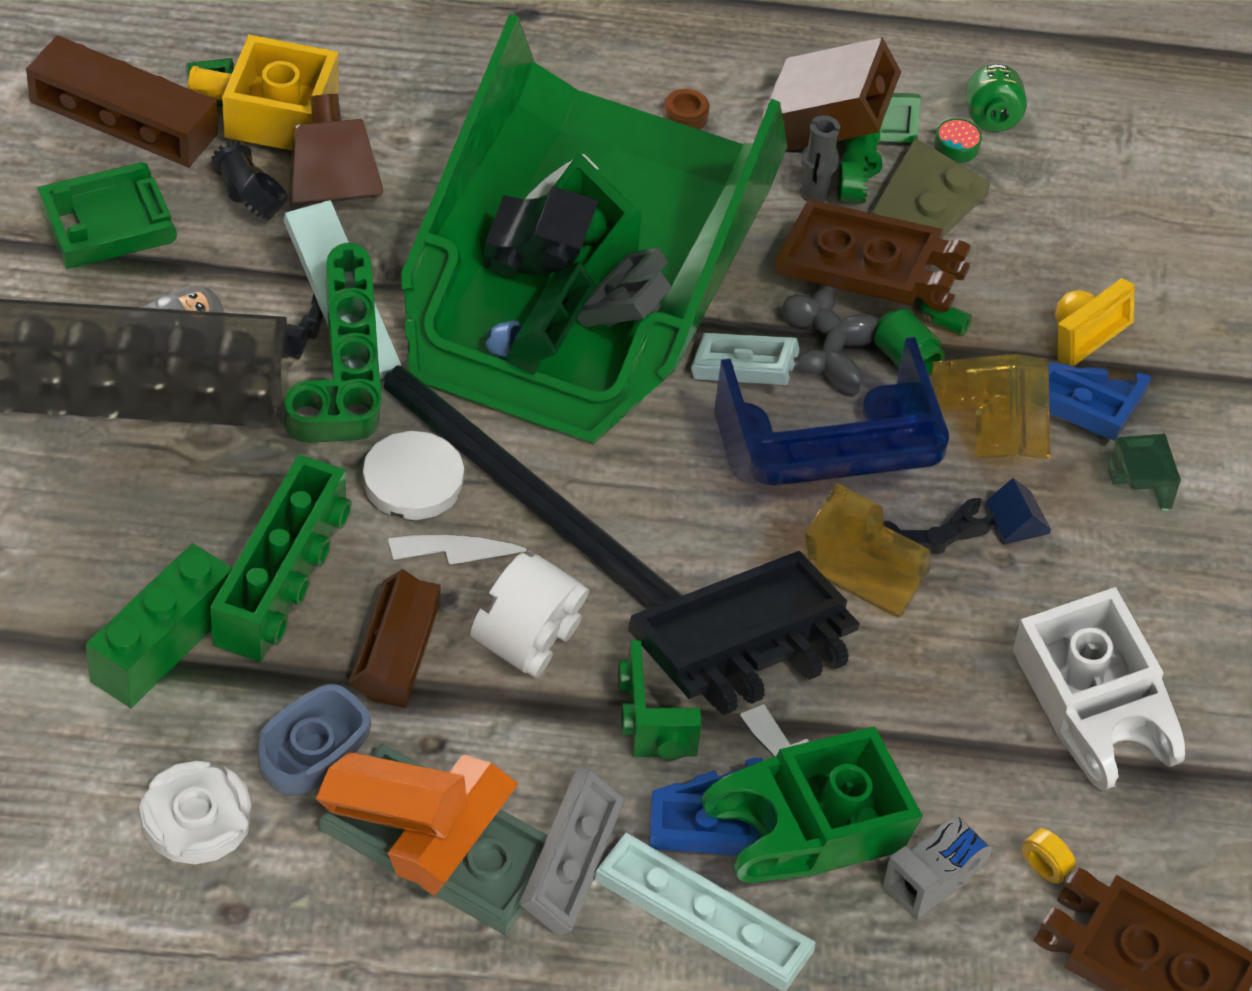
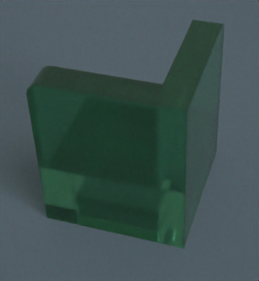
(1146, 464)

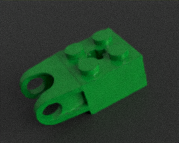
(817, 807)

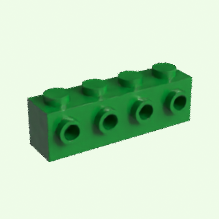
(279, 558)

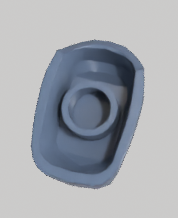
(310, 738)

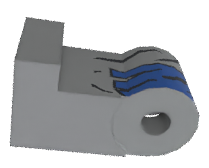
(935, 866)

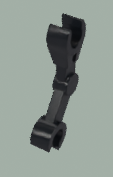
(308, 328)
(959, 527)

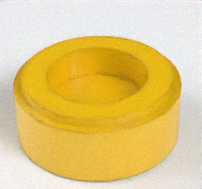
(1048, 856)

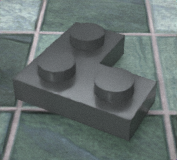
(628, 290)

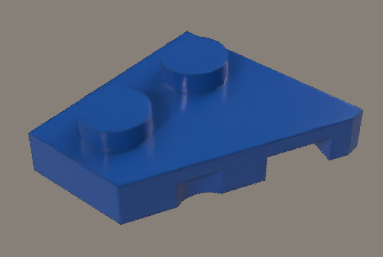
(1092, 400)
(682, 824)

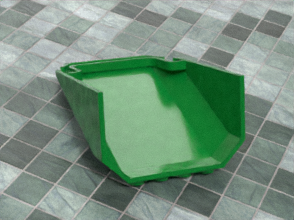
(694, 204)

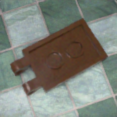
(872, 255)
(1140, 941)

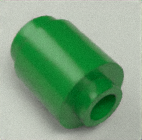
(903, 324)

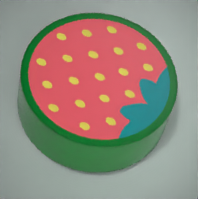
(958, 139)

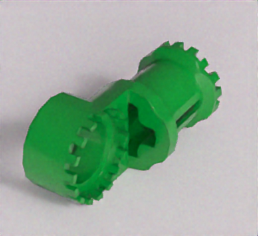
(857, 166)

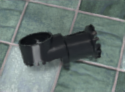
(248, 182)

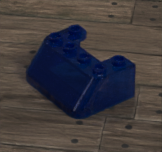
(899, 433)

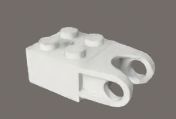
(1098, 683)

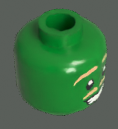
(996, 98)

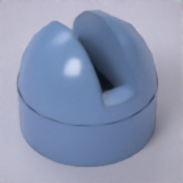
(502, 338)

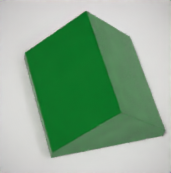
(614, 224)

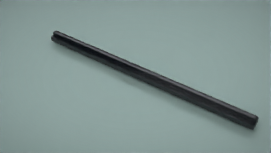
(529, 488)

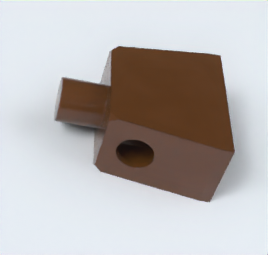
(331, 157)

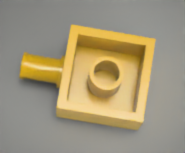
(269, 89)

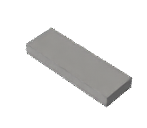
(572, 852)

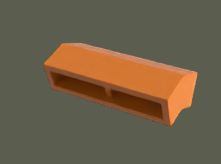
(394, 794)
(433, 859)

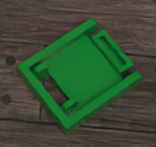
(115, 214)

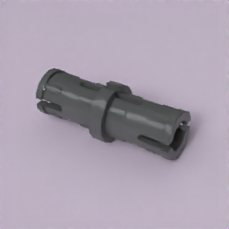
(820, 158)

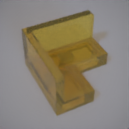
(1008, 401)
(863, 555)

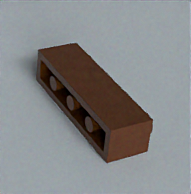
(122, 101)

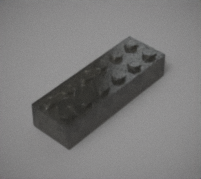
(143, 363)

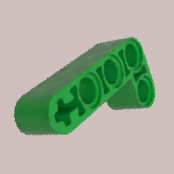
(346, 342)

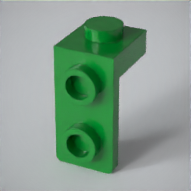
(654, 731)

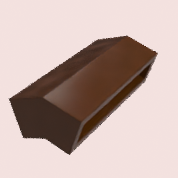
(396, 639)

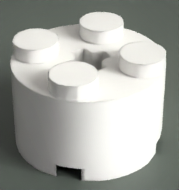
(529, 612)

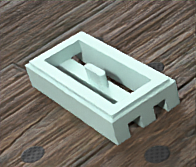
(749, 357)

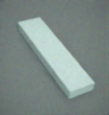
(314, 234)
(705, 912)

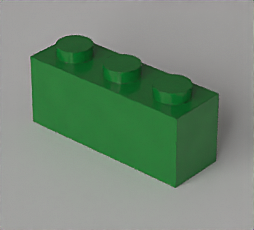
(156, 627)

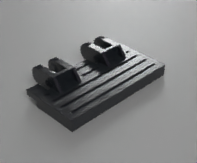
(760, 615)

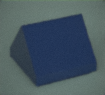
(1016, 513)

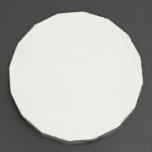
(413, 475)
(195, 812)

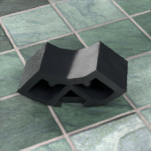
(538, 233)

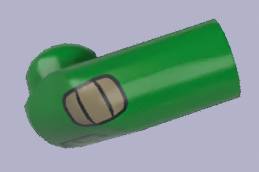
(952, 320)

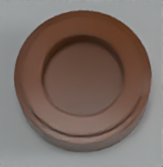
(687, 108)

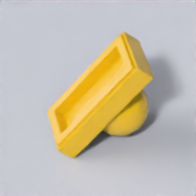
(1092, 321)

